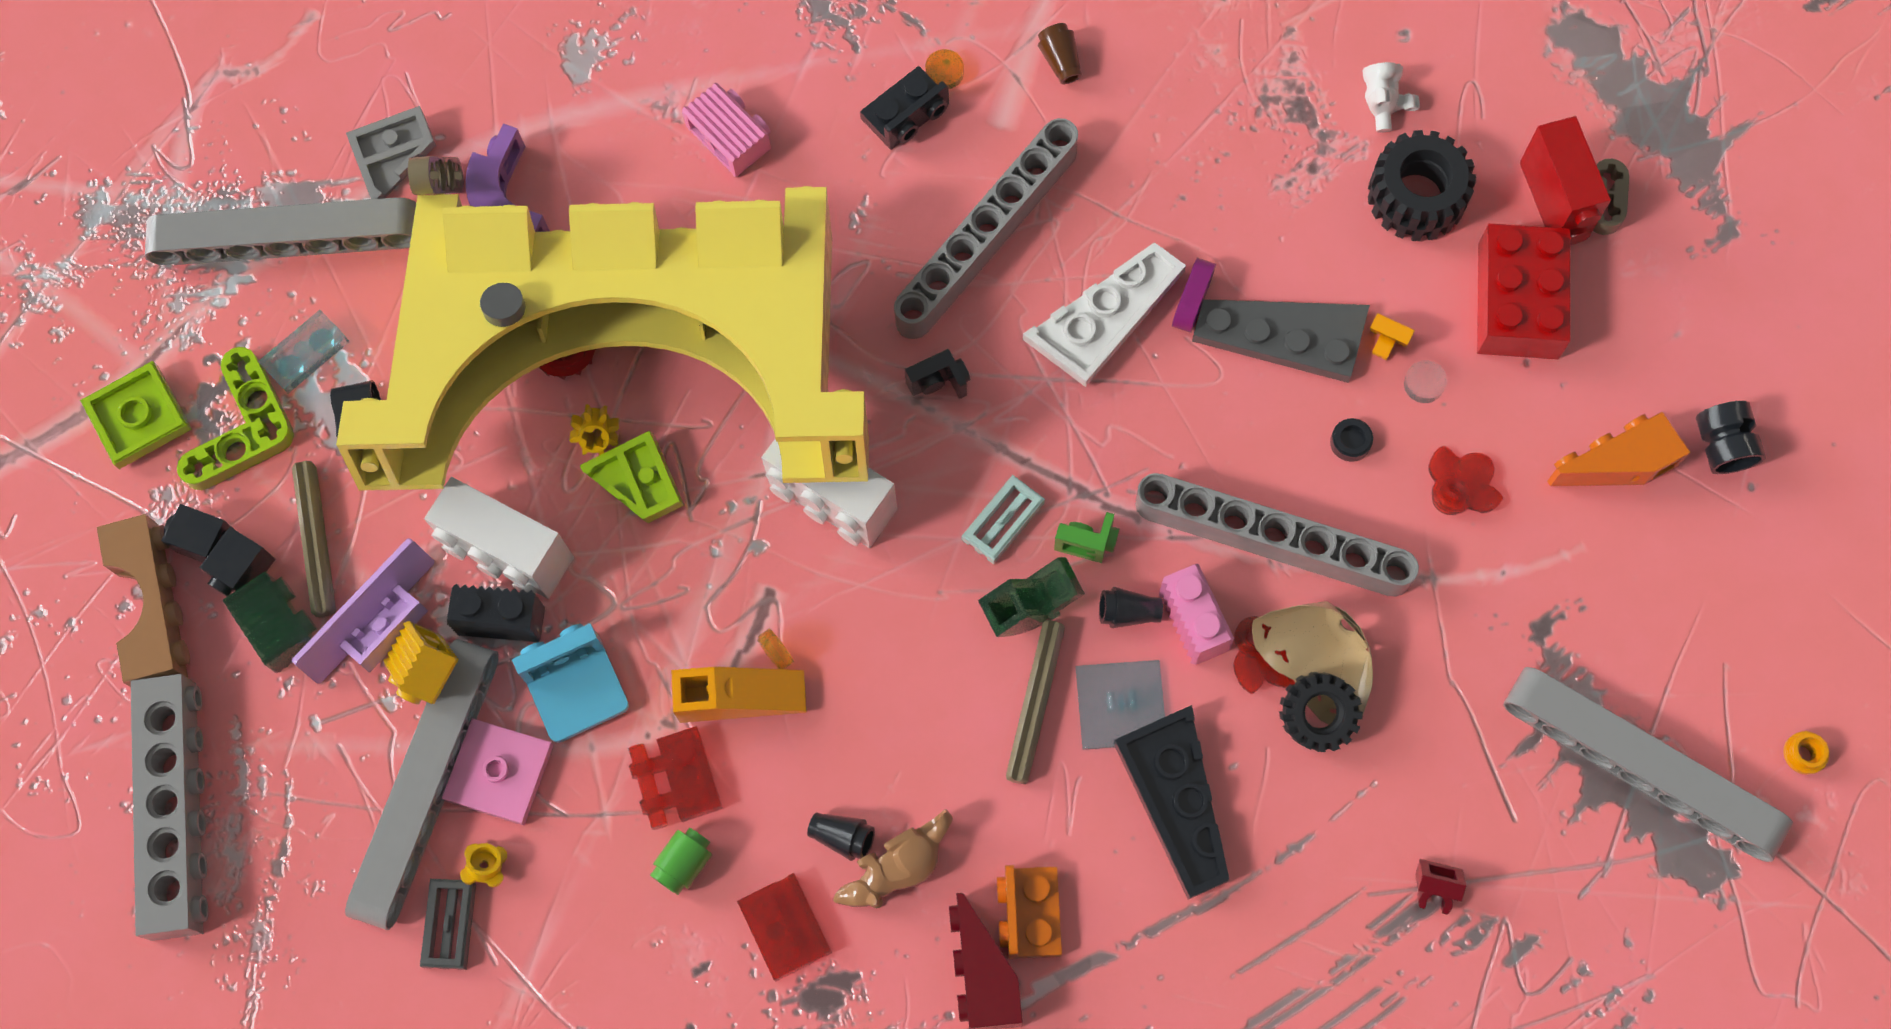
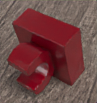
(1439, 881)

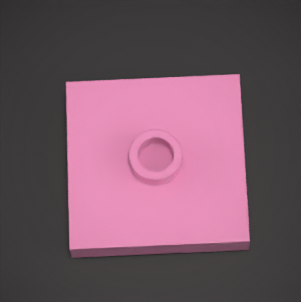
(498, 771)

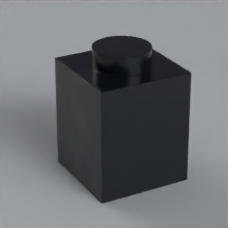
(193, 532)
(235, 562)

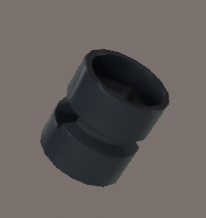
(1730, 437)

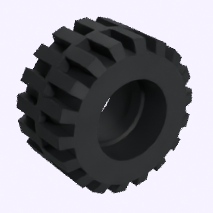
(1429, 158)

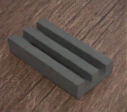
(464, 928)

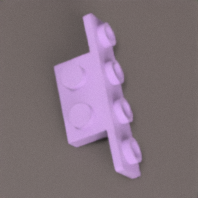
(370, 618)

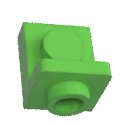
(1082, 542)

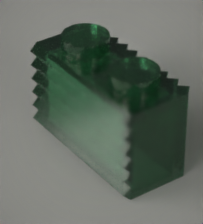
(270, 620)

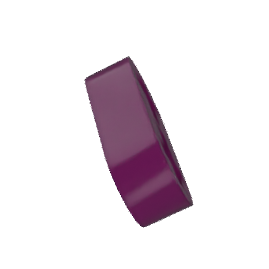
(1193, 295)

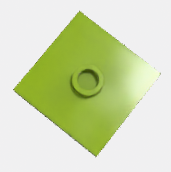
(135, 415)

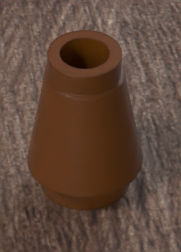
(1060, 51)

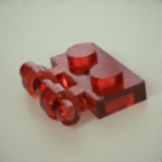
(688, 774)

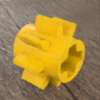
(603, 435)

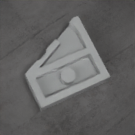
(386, 146)

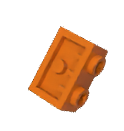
(1032, 912)

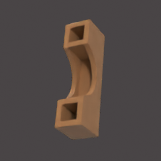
(154, 645)

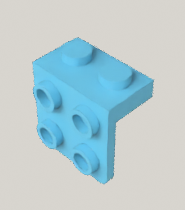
(571, 682)

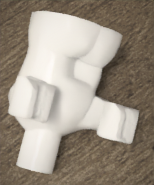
(1383, 93)

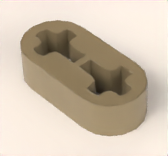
(1617, 194)

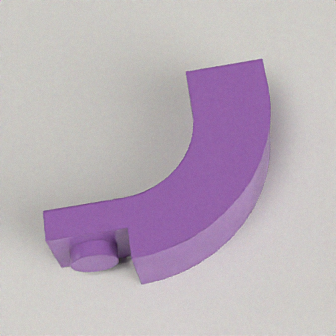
(490, 174)

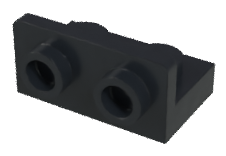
(906, 107)

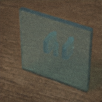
(1117, 700)

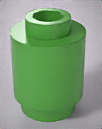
(681, 860)

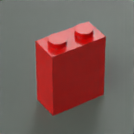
(1565, 178)

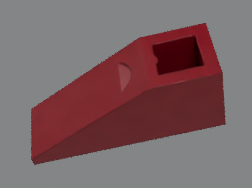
(990, 982)

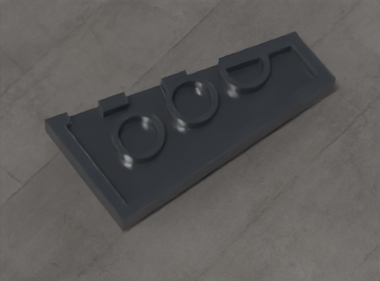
(1174, 791)

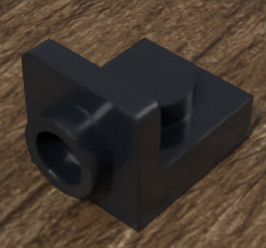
(932, 373)

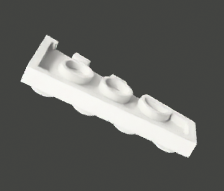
(1101, 320)

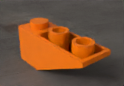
(1631, 458)

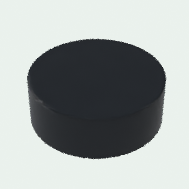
(1351, 439)

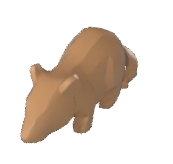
(906, 864)

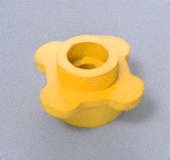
(480, 853)

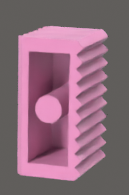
(727, 128)
(1196, 614)

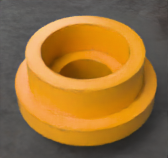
(1817, 747)

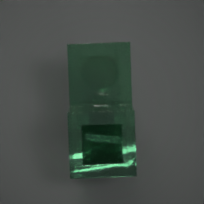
(1028, 602)

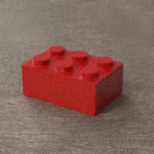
(1523, 291)

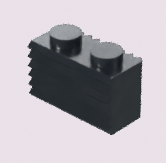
(495, 613)

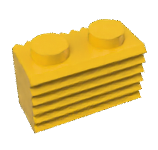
(419, 663)

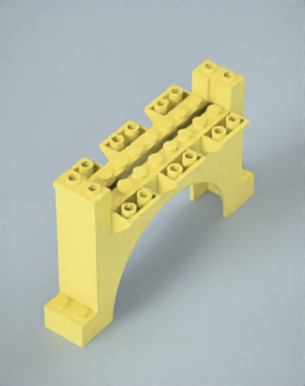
(727, 293)

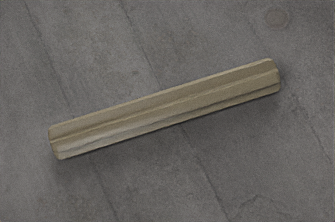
(313, 539)
(1035, 702)

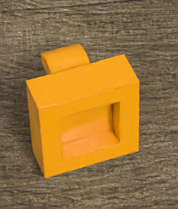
(1390, 333)

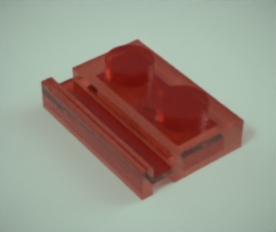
(784, 927)

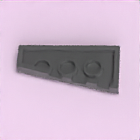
(1291, 334)

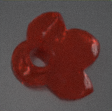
(1466, 479)
(1250, 666)

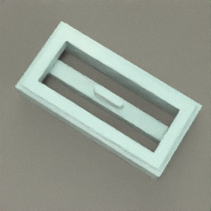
(982, 546)

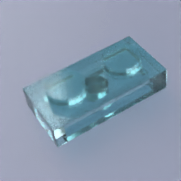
(303, 351)

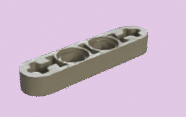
(435, 175)

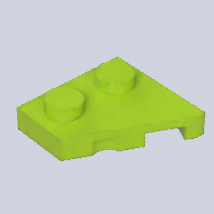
(637, 477)

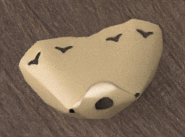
(1318, 644)

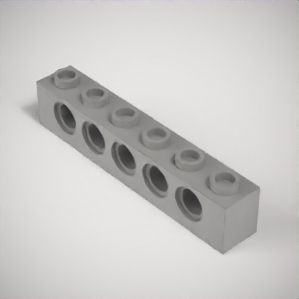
(152, 788)

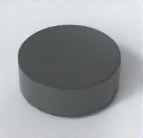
(502, 304)

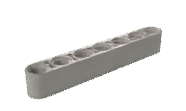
(279, 231)
(983, 245)
(1295, 530)
(1648, 764)
(419, 789)

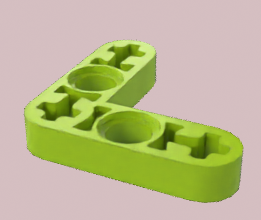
(252, 433)

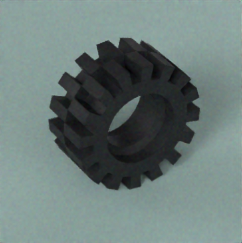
(1346, 711)

